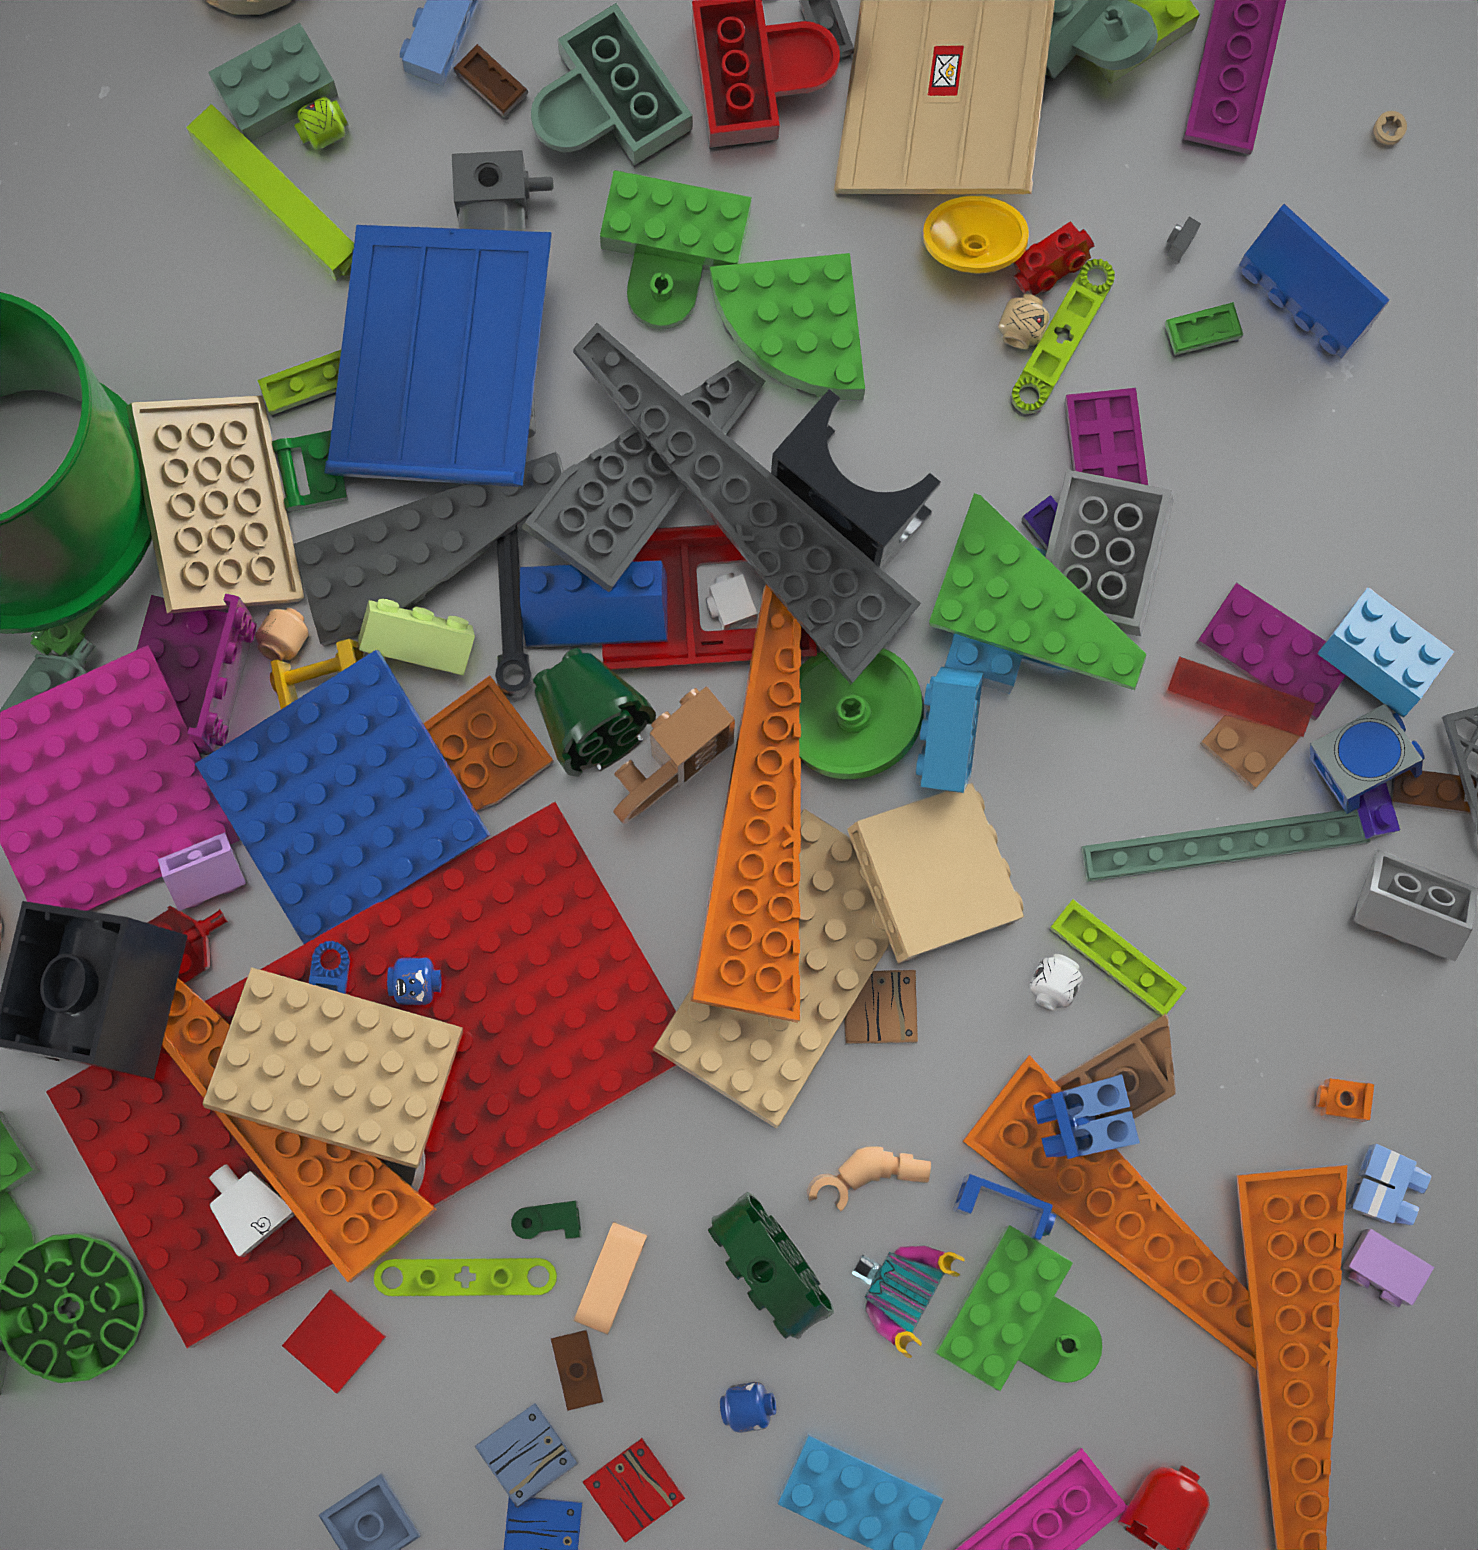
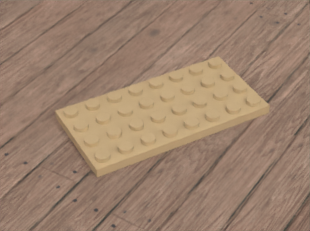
(842, 938)

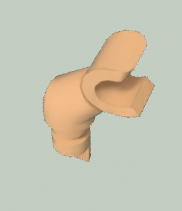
(870, 1165)

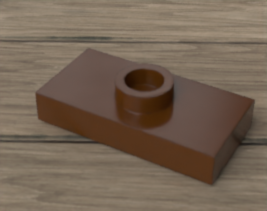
(490, 80)
(577, 1370)

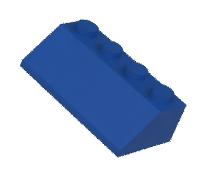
(570, 609)

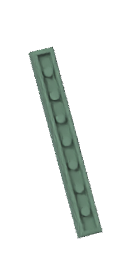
(1222, 845)

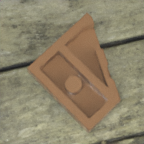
(1248, 747)

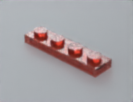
(1241, 697)

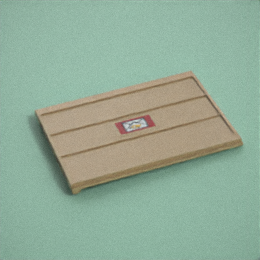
(944, 97)

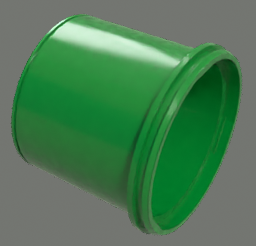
(90, 520)

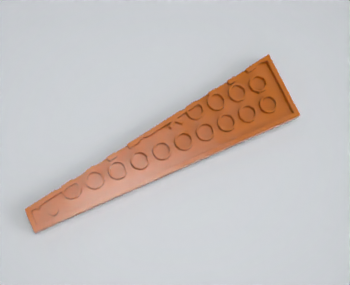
(753, 904)
(340, 1196)

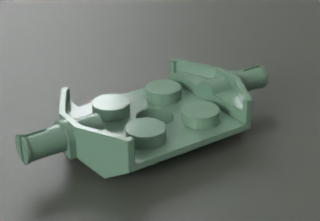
(48, 673)

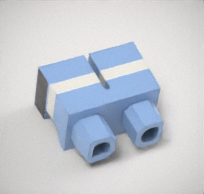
(1384, 1202)

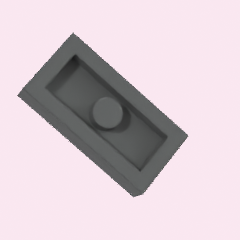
(829, 15)

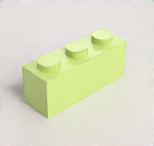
(416, 636)

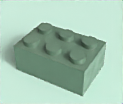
(272, 82)

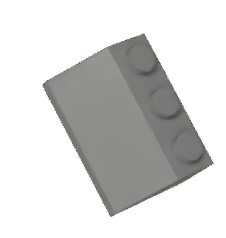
(1417, 905)

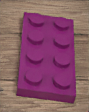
(1107, 434)
(1271, 648)

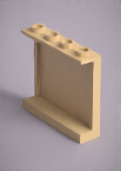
(935, 872)

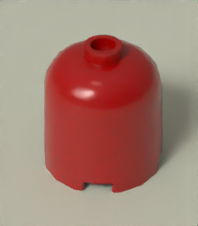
(1167, 1509)

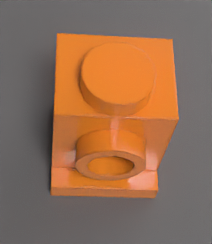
(1361, 1103)

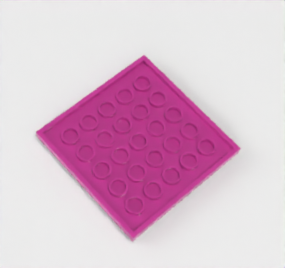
(100, 785)

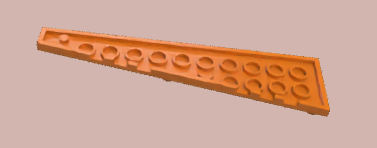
(1114, 1210)
(1294, 1289)

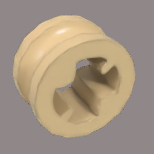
(1396, 118)

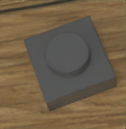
(1181, 238)

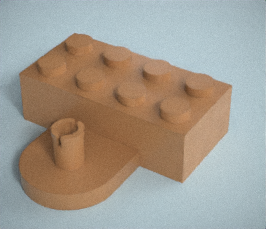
(682, 748)

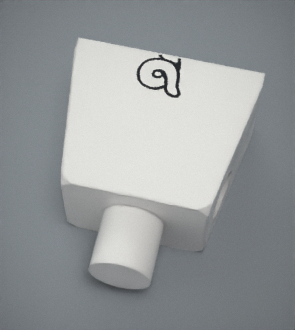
(247, 1209)

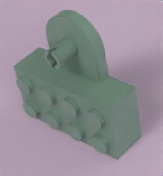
(1102, 31)
(609, 88)

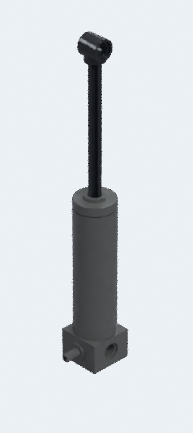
(501, 208)

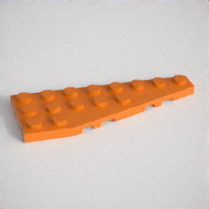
(487, 744)

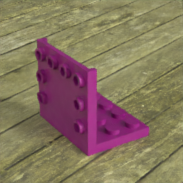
(202, 663)

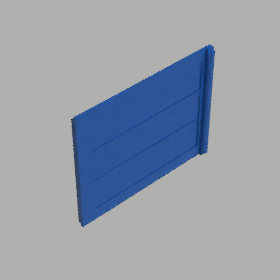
(439, 355)

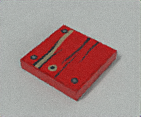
(633, 1490)

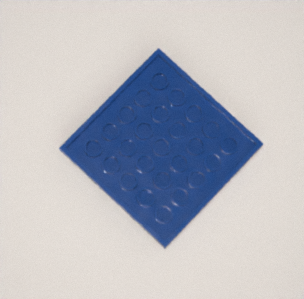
(342, 798)

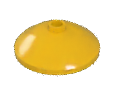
(975, 234)

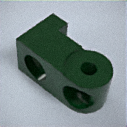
(534, 1220)

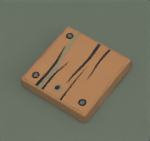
(884, 1010)

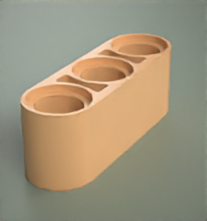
(610, 1278)

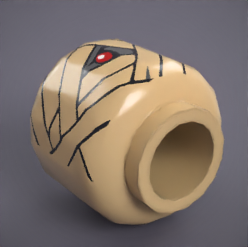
(1023, 321)

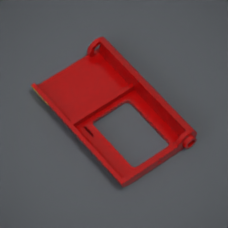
(682, 553)

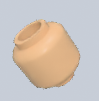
(281, 634)

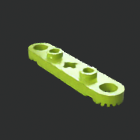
(1052, 357)
(437, 1277)

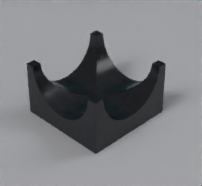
(869, 519)

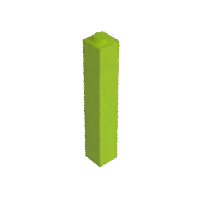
(273, 191)

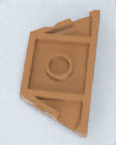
(1142, 1060)

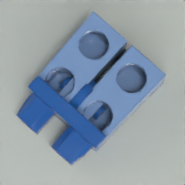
(1077, 1121)

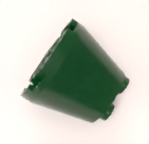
(590, 712)

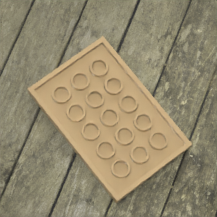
(214, 502)
(333, 1067)

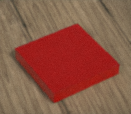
(333, 1341)

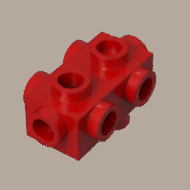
(1052, 259)

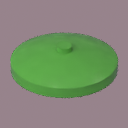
(860, 725)

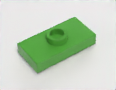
(1204, 328)

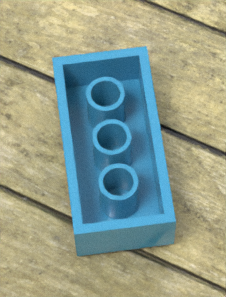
(858, 1499)

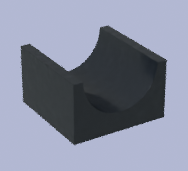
(89, 988)

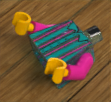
(902, 1289)

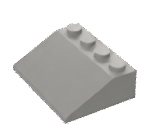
(1111, 543)

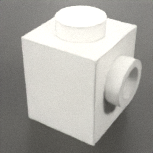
(731, 601)

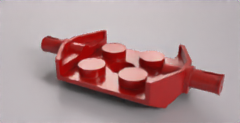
(197, 950)

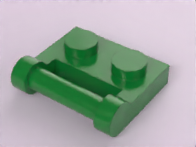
(323, 487)

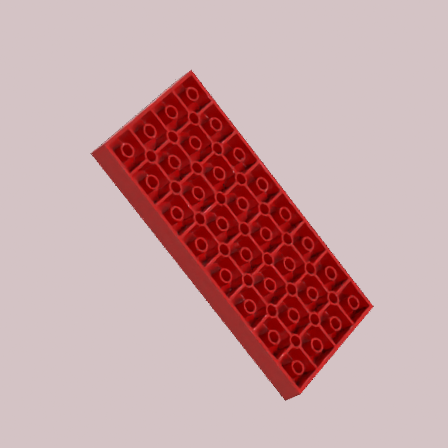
(552, 1033)

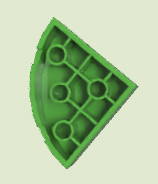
(795, 321)

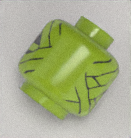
(321, 123)

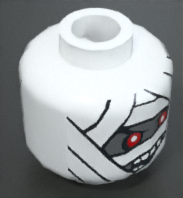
(1056, 982)

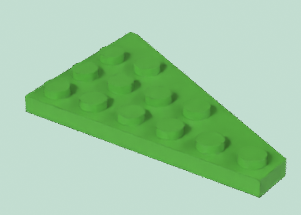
(1020, 602)

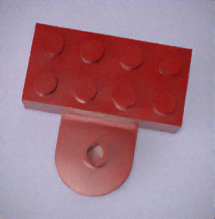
(751, 64)

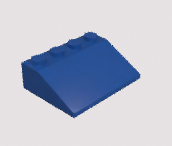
(1313, 282)

